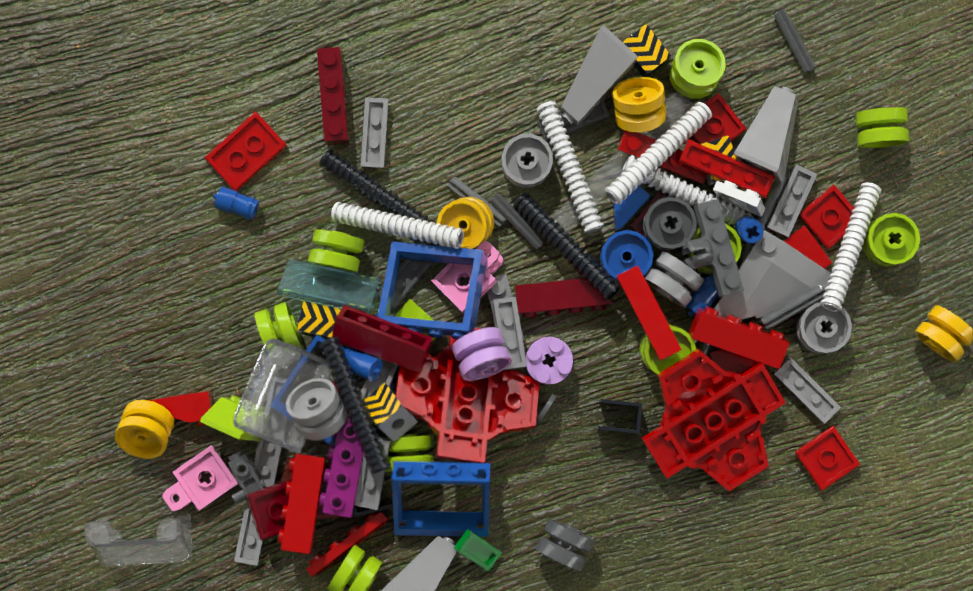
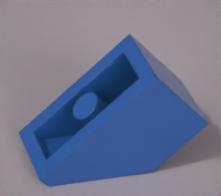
(628, 207)

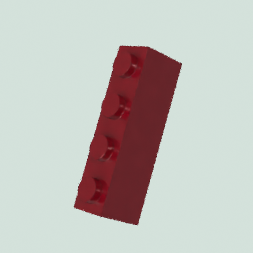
(333, 96)
(557, 296)
(382, 338)

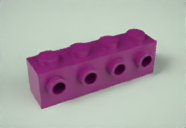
(343, 473)

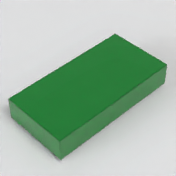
(477, 550)

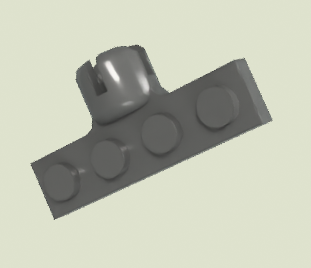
(714, 248)

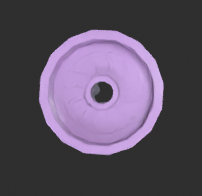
(481, 354)

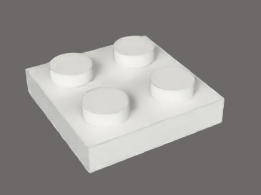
(744, 200)

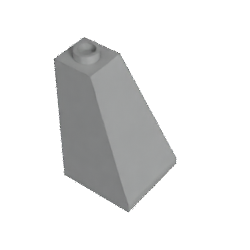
(601, 71)
(770, 134)
(426, 569)

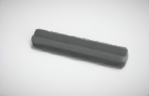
(794, 41)
(463, 190)
(517, 221)
(793, 307)

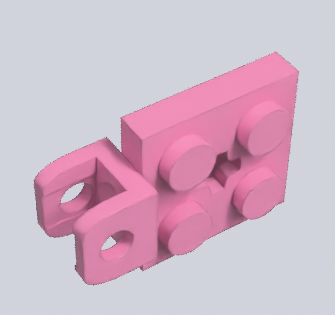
(449, 278)
(189, 486)

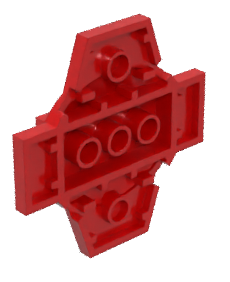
(465, 411)
(713, 420)

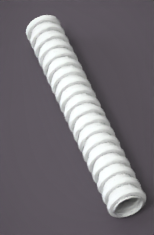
(658, 153)
(569, 167)
(687, 193)
(397, 225)
(851, 247)

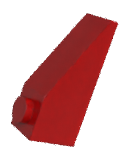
(188, 406)

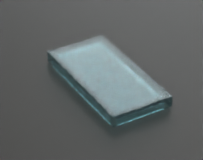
(328, 286)

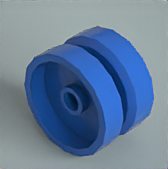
(621, 242)

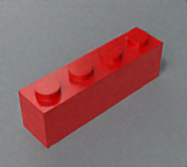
(738, 337)
(303, 503)

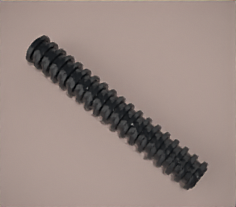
(368, 186)
(566, 246)
(354, 405)

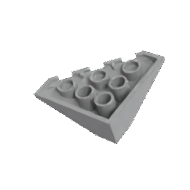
(771, 278)

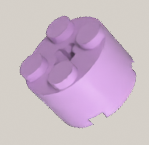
(561, 365)

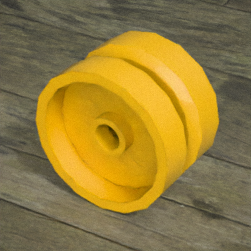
(639, 104)
(476, 214)
(945, 333)
(144, 429)

